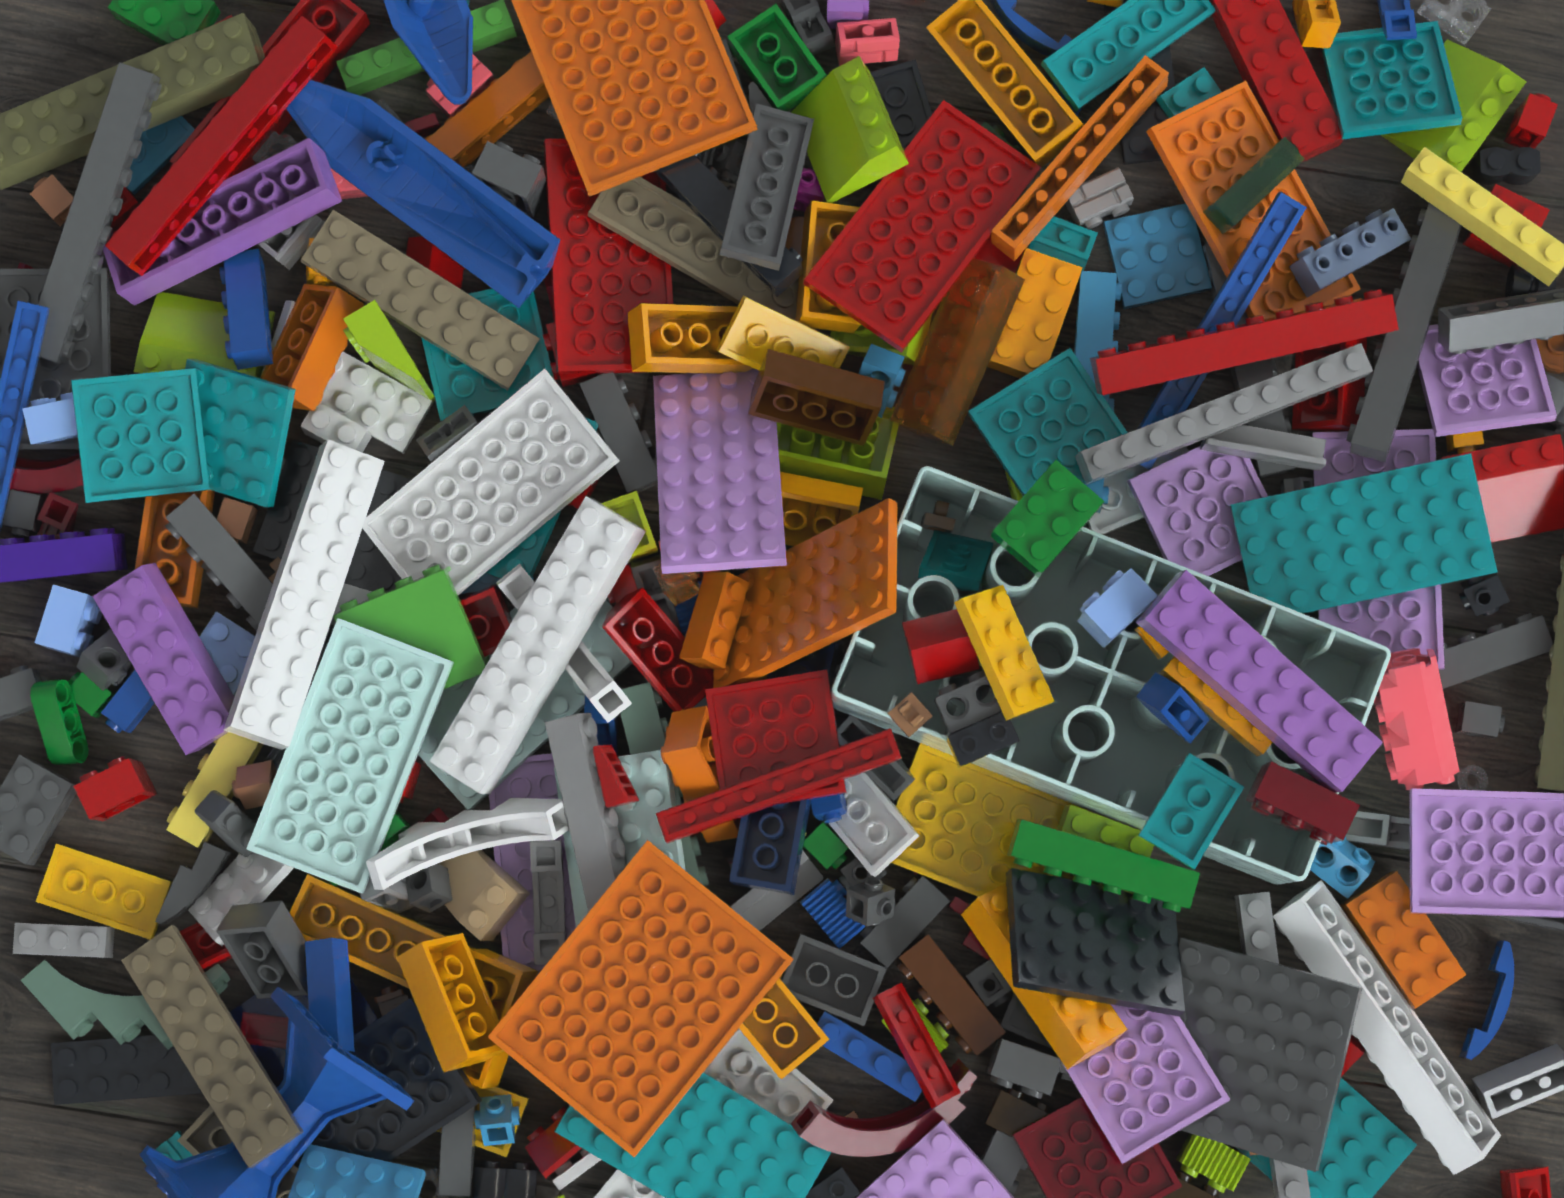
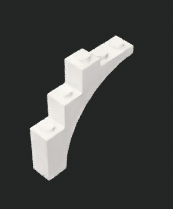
(467, 832)

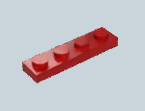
(916, 1045)

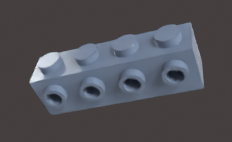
(1349, 252)

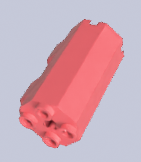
(1415, 721)

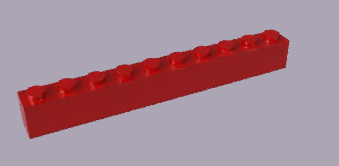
(221, 146)
(1244, 343)

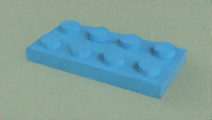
(347, 1175)

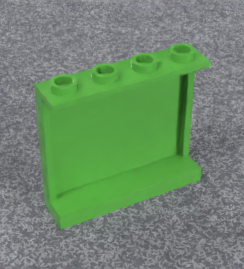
(424, 616)

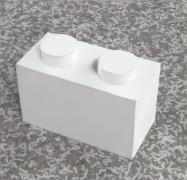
(329, 425)

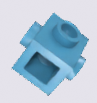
(497, 1113)

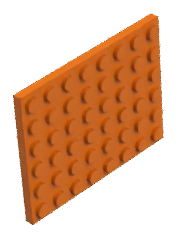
(634, 82)
(640, 998)

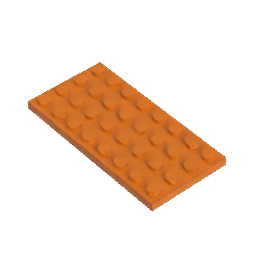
(1205, 155)
(822, 595)

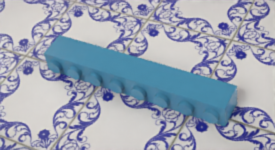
(1095, 331)

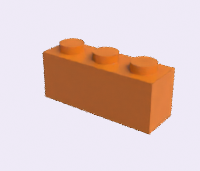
(714, 620)

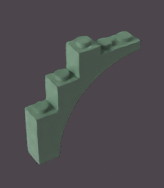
(80, 1007)

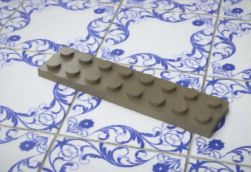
(684, 241)
(420, 299)
(212, 1046)

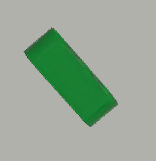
(59, 722)

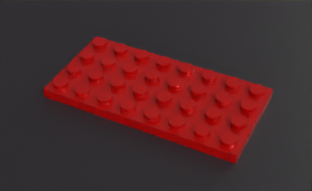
(922, 226)
(594, 274)

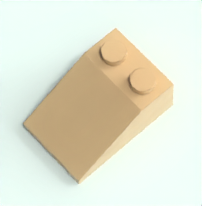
(482, 894)

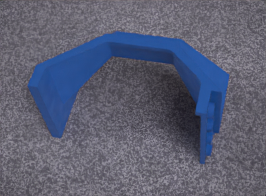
(317, 1087)

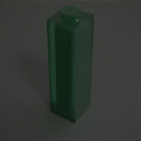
(1253, 185)

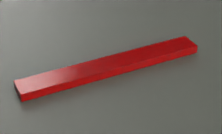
(778, 785)

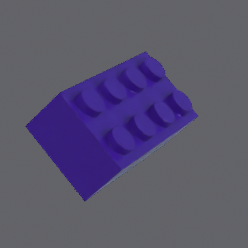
(62, 557)

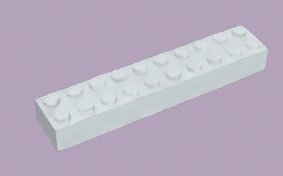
(304, 595)
(537, 646)
(1390, 1030)

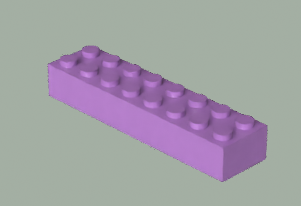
(236, 218)
(1259, 682)

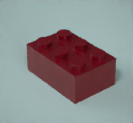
(1301, 803)

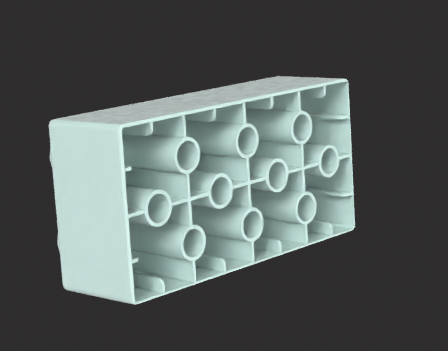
(1097, 737)

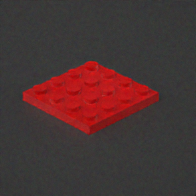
(772, 726)

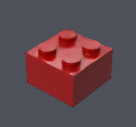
(1526, 207)
(114, 789)

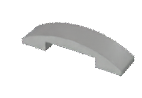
(547, 899)

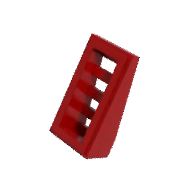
(614, 782)

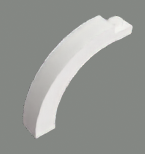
(582, 666)

